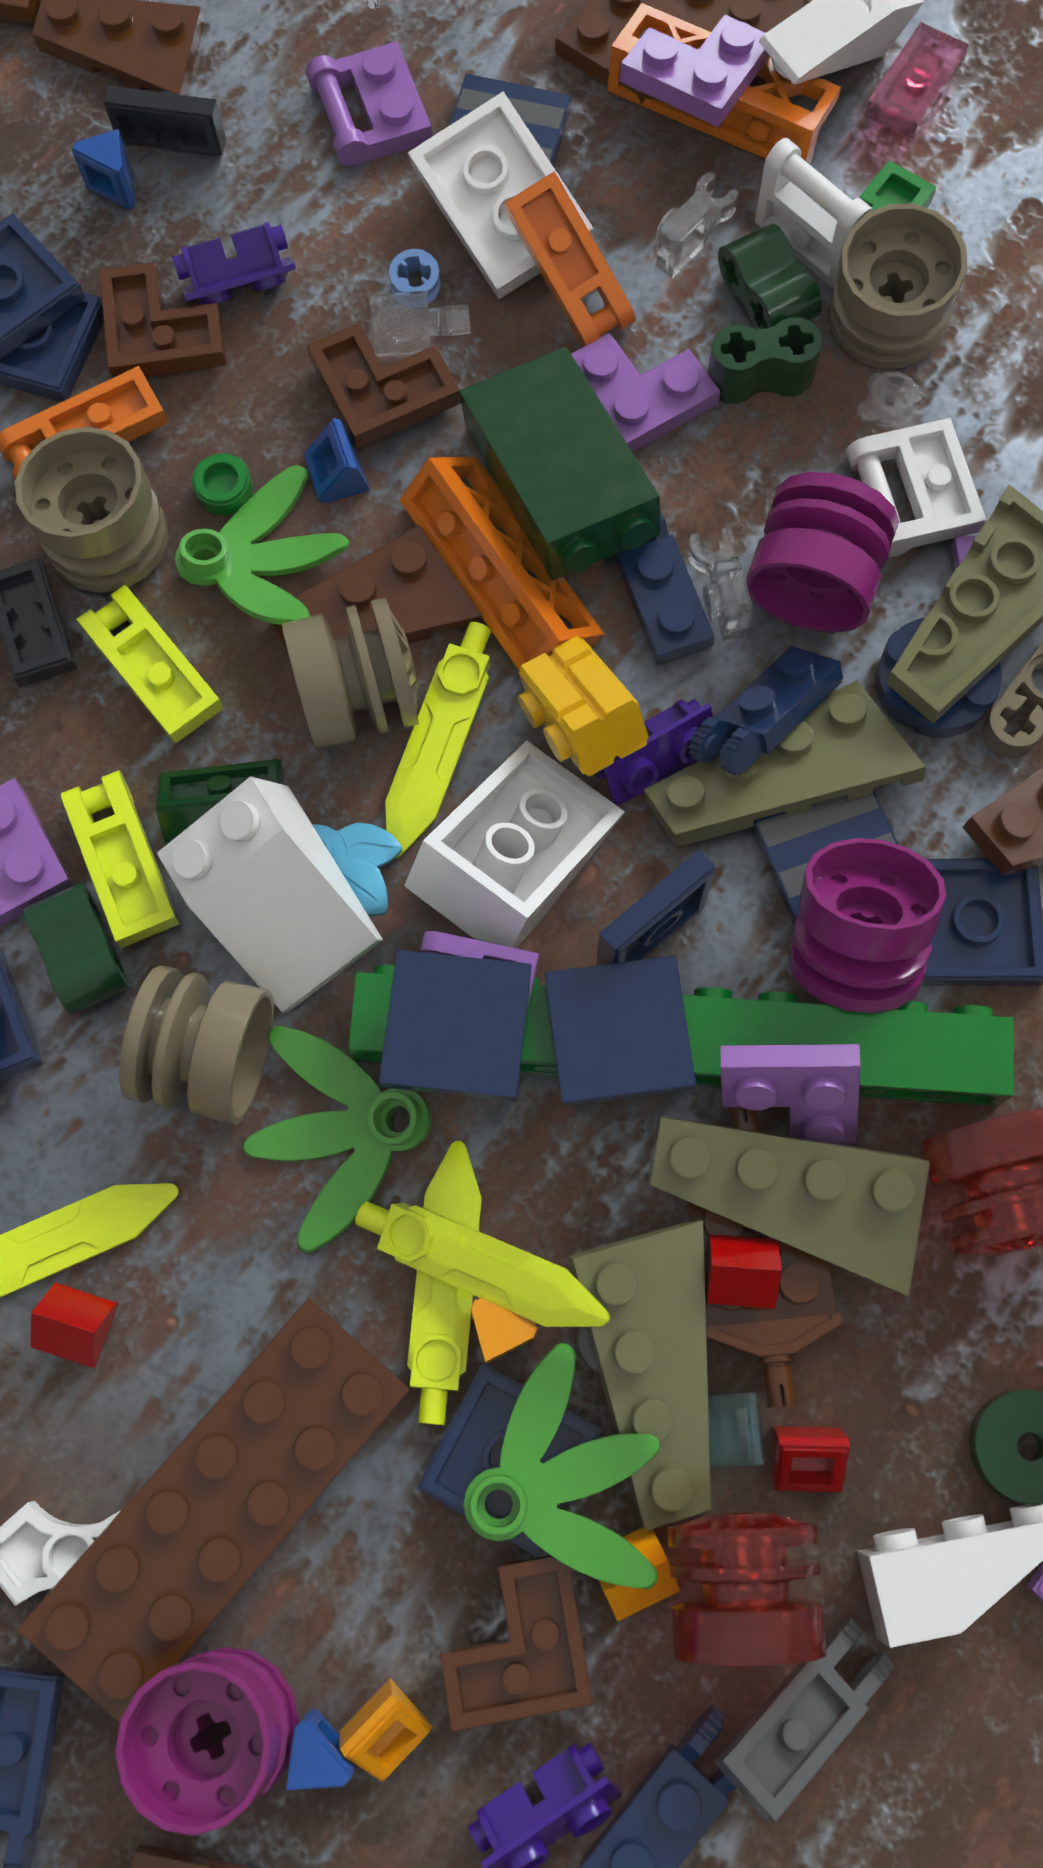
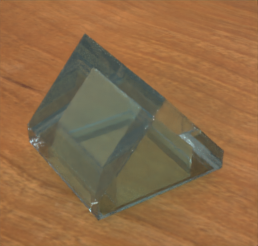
(735, 1430)

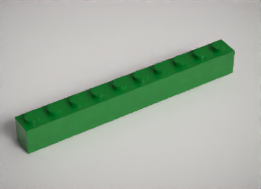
(902, 1050)

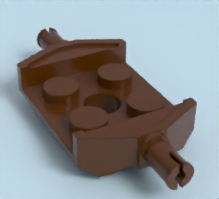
(803, 1304)

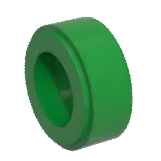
(222, 484)

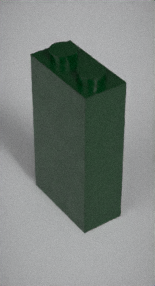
(561, 463)

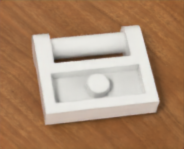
(810, 230)
(932, 476)

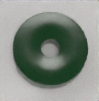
(995, 1441)

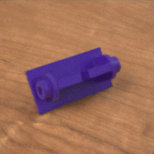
(255, 263)
(662, 756)
(571, 1803)

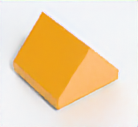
(500, 1329)
(626, 1600)
(383, 1731)

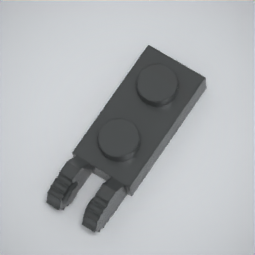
(802, 1725)

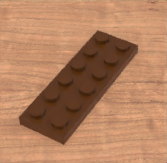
(213, 1510)

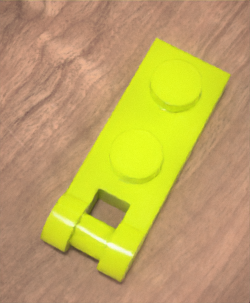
(151, 665)
(120, 861)

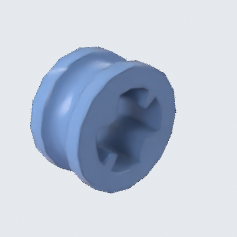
(412, 261)

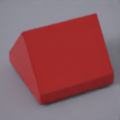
(743, 1271)
(72, 1324)
(809, 1458)

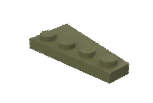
(981, 612)
(832, 753)
(813, 1195)
(656, 1361)

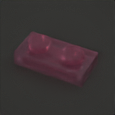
(916, 80)

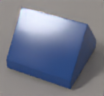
(106, 167)
(335, 464)
(317, 1755)

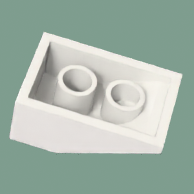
(512, 848)
(270, 891)

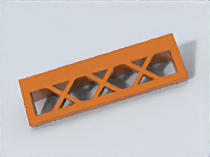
(761, 113)
(494, 564)

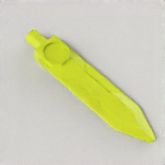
(438, 737)
(79, 1232)
(482, 1265)
(440, 1310)

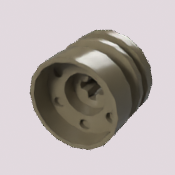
(896, 285)
(92, 509)
(351, 673)
(196, 1045)

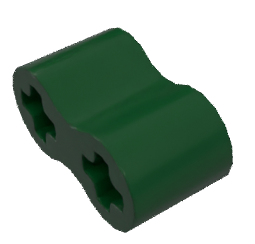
(769, 278)
(765, 360)
(76, 948)

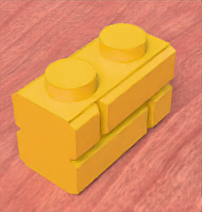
(582, 706)

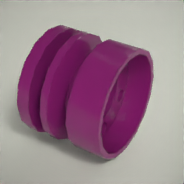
(822, 552)
(866, 924)
(173, 1763)

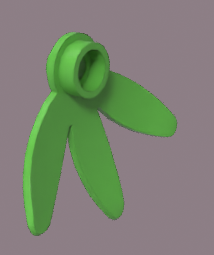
(237, 559)
(363, 1127)
(569, 1476)

